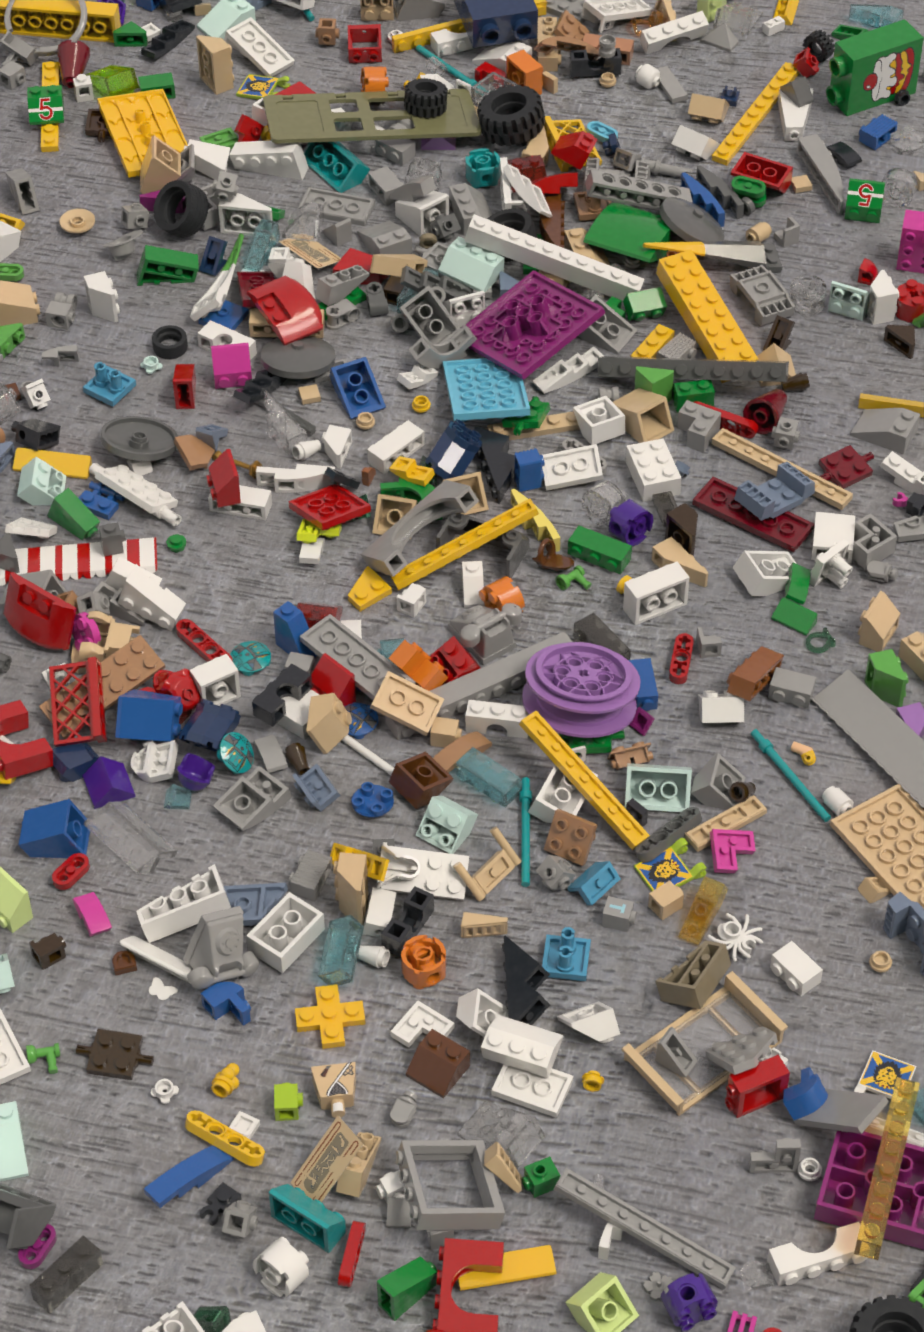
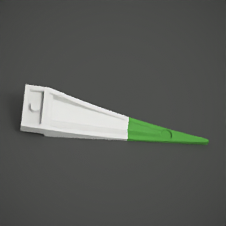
(217, 293)

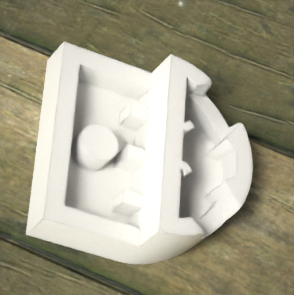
(155, 761)

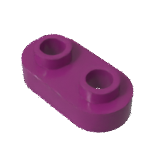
(39, 1249)

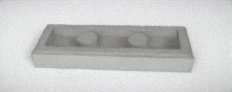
(671, 86)

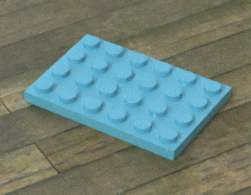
(484, 390)

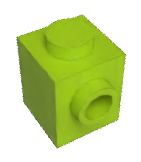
(287, 1101)

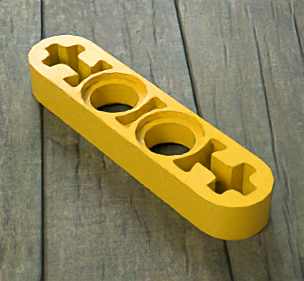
(247, 1150)

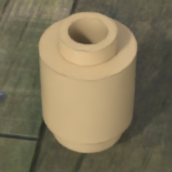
(758, 232)

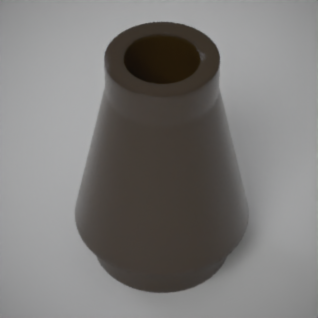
(796, 383)
(297, 757)
(741, 791)

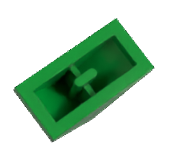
(130, 36)

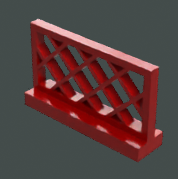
(94, 697)

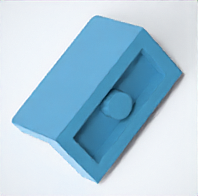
(595, 881)

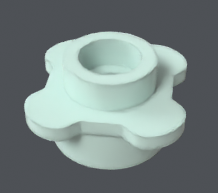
(151, 364)

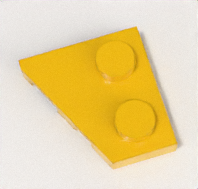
(368, 590)

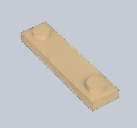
(731, 819)

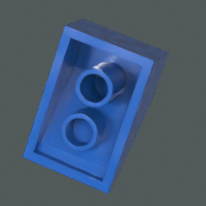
(356, 387)

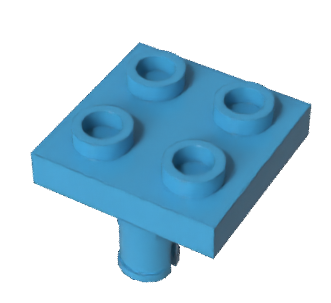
(108, 384)
(566, 955)

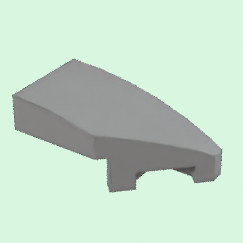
(62, 353)

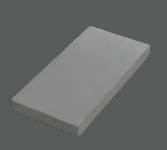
(340, 205)
(845, 1111)

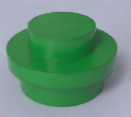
(176, 543)

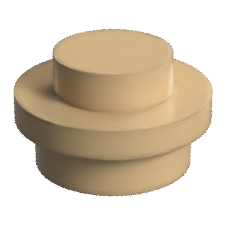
(607, 80)
(365, 420)
(880, 961)

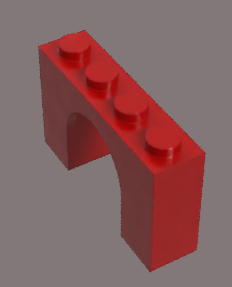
(25, 757)
(459, 1258)

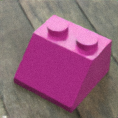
(231, 365)

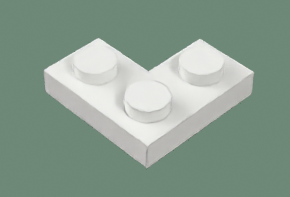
(418, 1020)

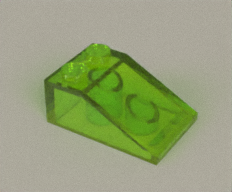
(114, 80)

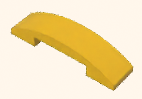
(376, 864)

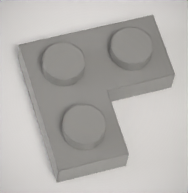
(783, 1159)

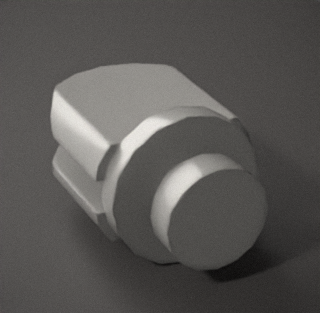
(881, 571)
(403, 1109)

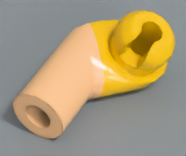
(806, 752)

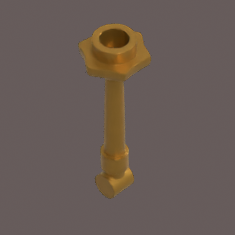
(252, 468)

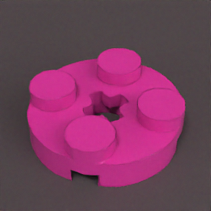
(85, 630)

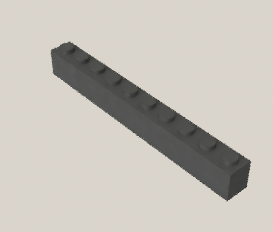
(697, 368)

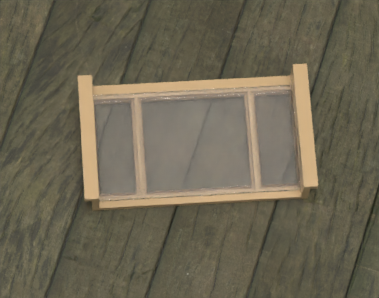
(724, 1015)

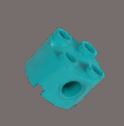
(482, 168)

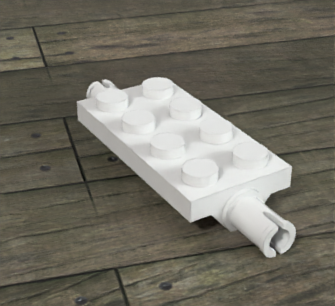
(138, 491)

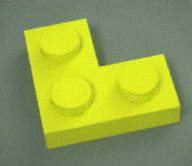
(309, 532)

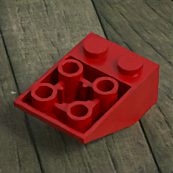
(454, 659)

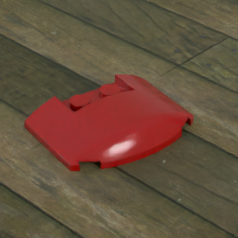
(288, 309)
(38, 614)

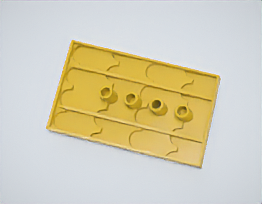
(133, 122)

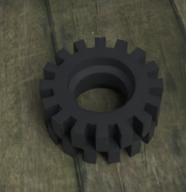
(823, 41)

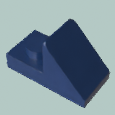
(213, 256)

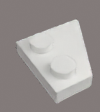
(31, 527)

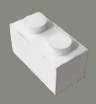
(773, 26)

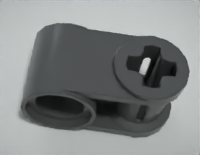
(376, 299)

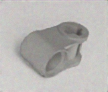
(341, 314)

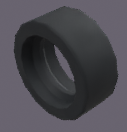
(169, 351)

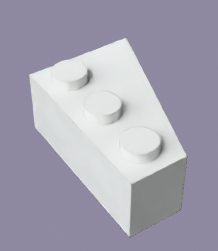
(150, 600)

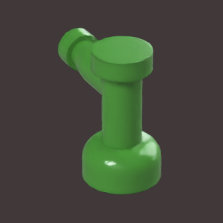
(563, 581)
(48, 1052)

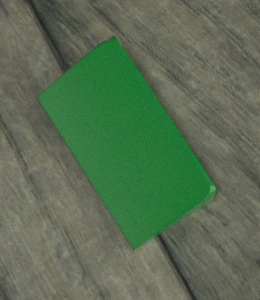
(795, 616)

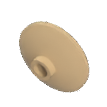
(77, 221)

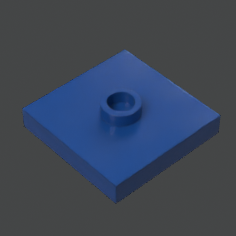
(229, 316)

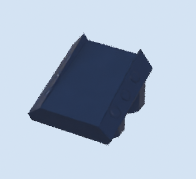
(73, 761)

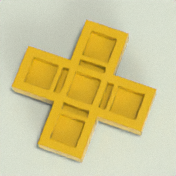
(330, 1016)

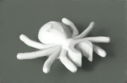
(731, 934)

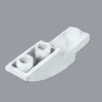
(905, 474)
(293, 480)

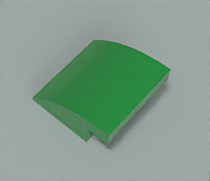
(626, 229)

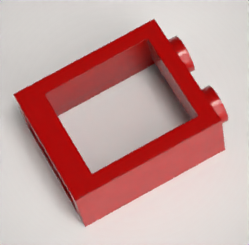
(356, 35)
(757, 1086)

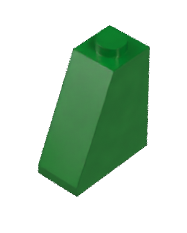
(73, 515)
(405, 1286)

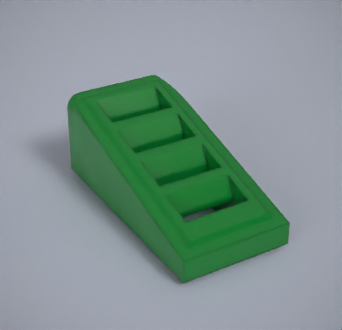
(844, 31)

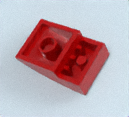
(552, 183)

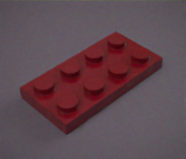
(251, 280)

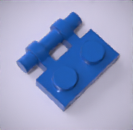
(98, 504)

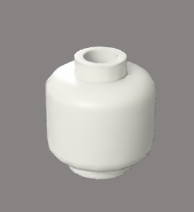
(647, 76)

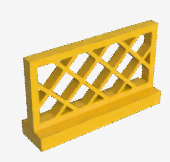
(554, 133)

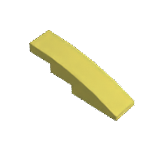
(540, 524)

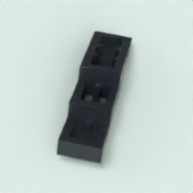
(169, 39)
(255, 388)

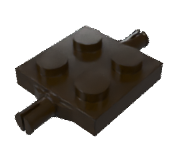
(96, 125)
(114, 1054)

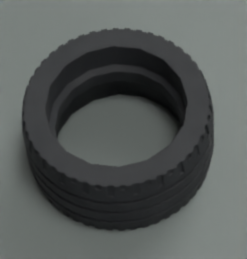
(194, 214)
(517, 220)

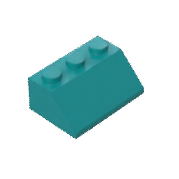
(306, 1216)

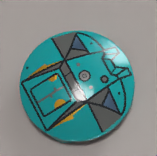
(251, 657)
(236, 753)

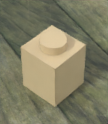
(444, 732)
(666, 900)

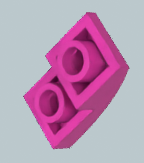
(92, 913)

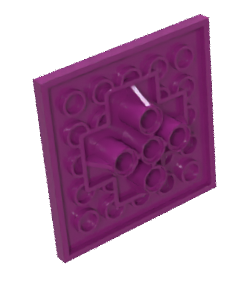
(531, 324)

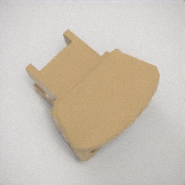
(112, 635)

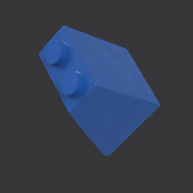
(148, 716)
(54, 831)

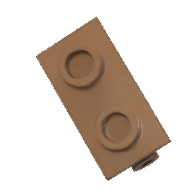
(622, 756)

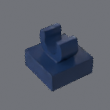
(731, 96)
(612, 145)

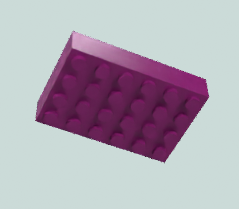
(849, 1180)

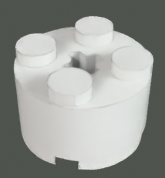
(281, 1267)

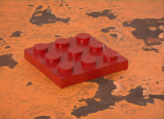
(329, 506)

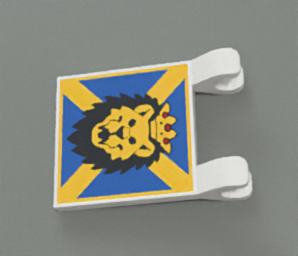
(881, 1074)

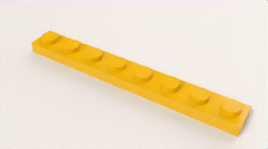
(50, 132)
(465, 543)
(584, 780)

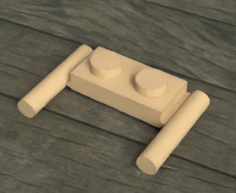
(493, 870)

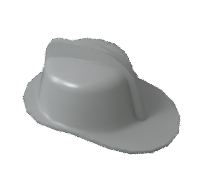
(123, 246)

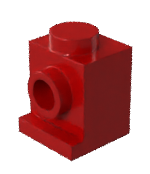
(806, 63)

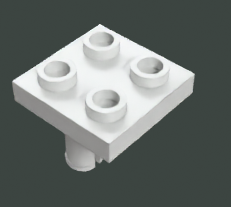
(832, 565)

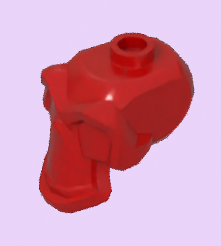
(177, 684)

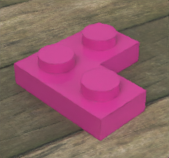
(726, 845)

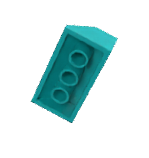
(335, 164)

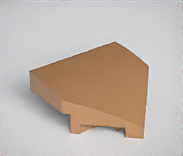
(194, 451)

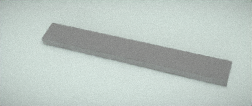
(644, 1228)

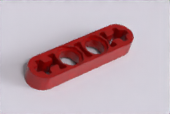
(747, 429)
(202, 647)

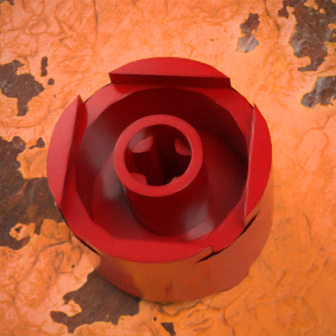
(910, 300)

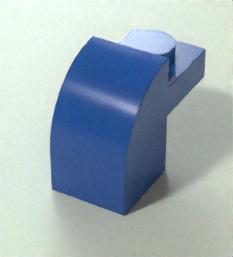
(224, 998)
(805, 1096)

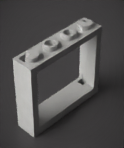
(449, 1218)

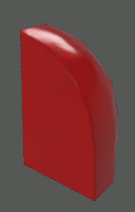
(867, 272)

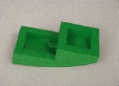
(798, 583)

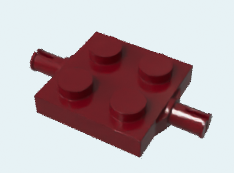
(846, 467)

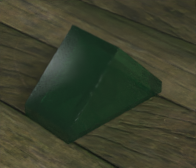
(213, 1318)

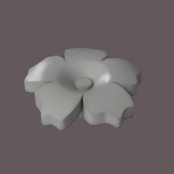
(657, 1285)

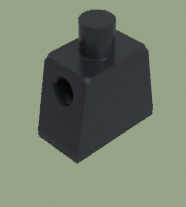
(36, 433)

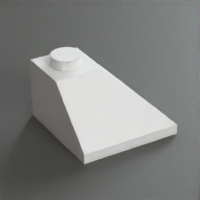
(479, 1010)
(594, 1021)

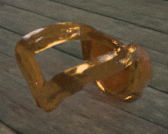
(655, 18)

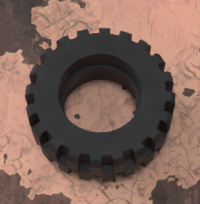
(511, 115)
(889, 1316)

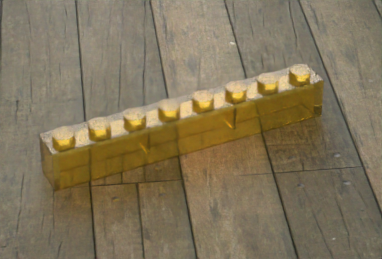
(887, 1169)

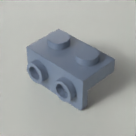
(317, 788)

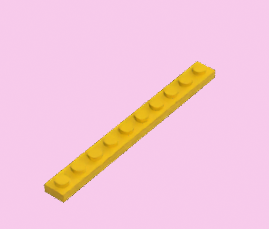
(422, 36)
(754, 115)

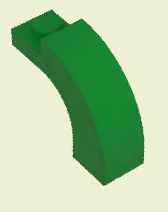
(407, 490)

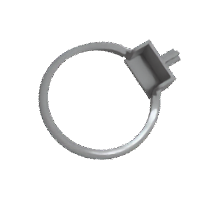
(21, 50)

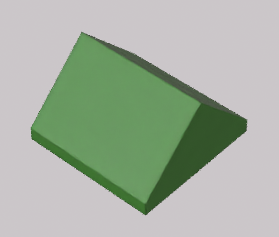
(655, 380)

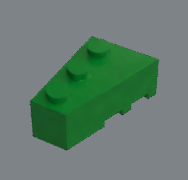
(166, 265)

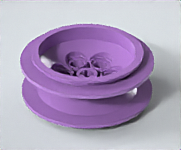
(581, 689)

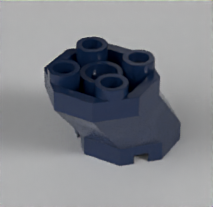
(454, 450)
(210, 725)

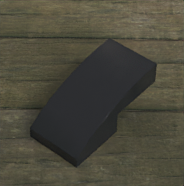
(845, 154)

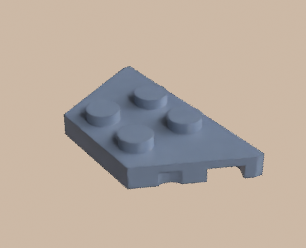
(255, 899)

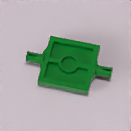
(538, 413)
(593, 744)

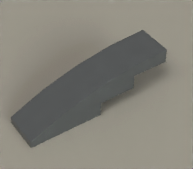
(721, 191)
(418, 281)

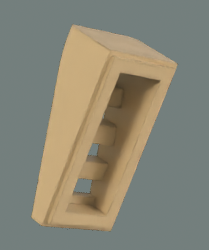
(482, 925)
(500, 1164)

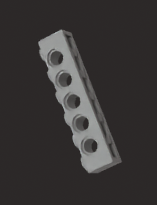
(632, 190)

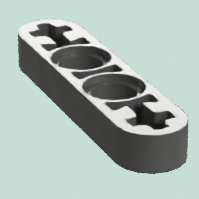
(668, 834)

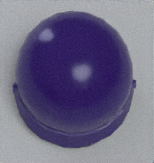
(195, 772)

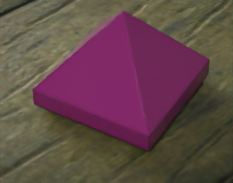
(642, 721)

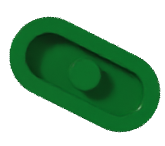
(750, 188)

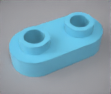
(600, 130)

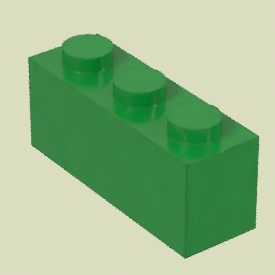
(599, 549)

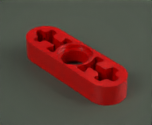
(683, 665)
(351, 1254)

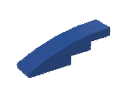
(703, 198)
(187, 1174)

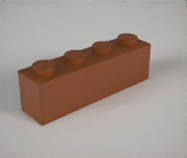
(754, 673)

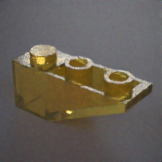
(703, 910)

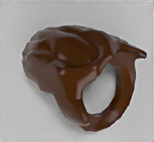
(551, 559)

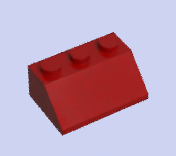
(772, 173)

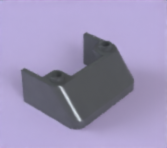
(511, 540)
(23, 1216)

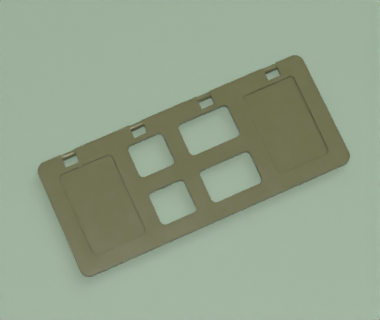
(310, 118)

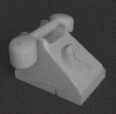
(426, 316)
(487, 630)
(218, 950)

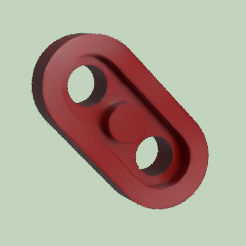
(69, 872)

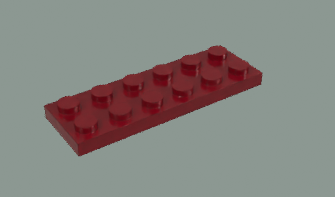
(784, 530)

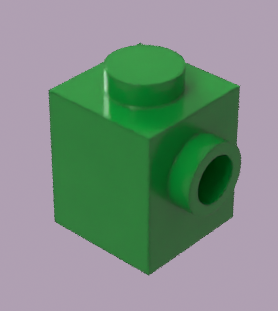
(540, 1177)

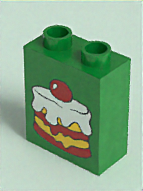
(874, 67)

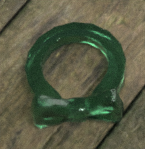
(824, 634)

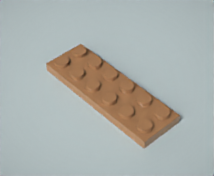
(120, 674)

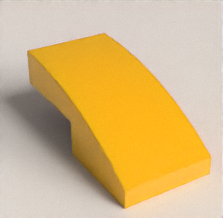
(408, 470)

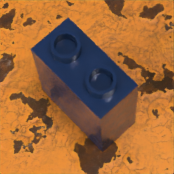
(498, 20)

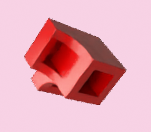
(248, 129)

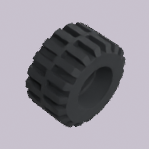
(425, 97)

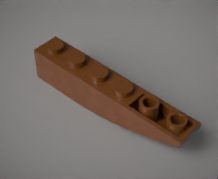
(553, 228)

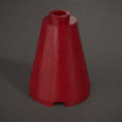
(72, 60)
(766, 410)

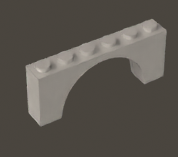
(446, 499)

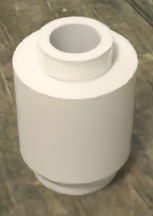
(837, 800)

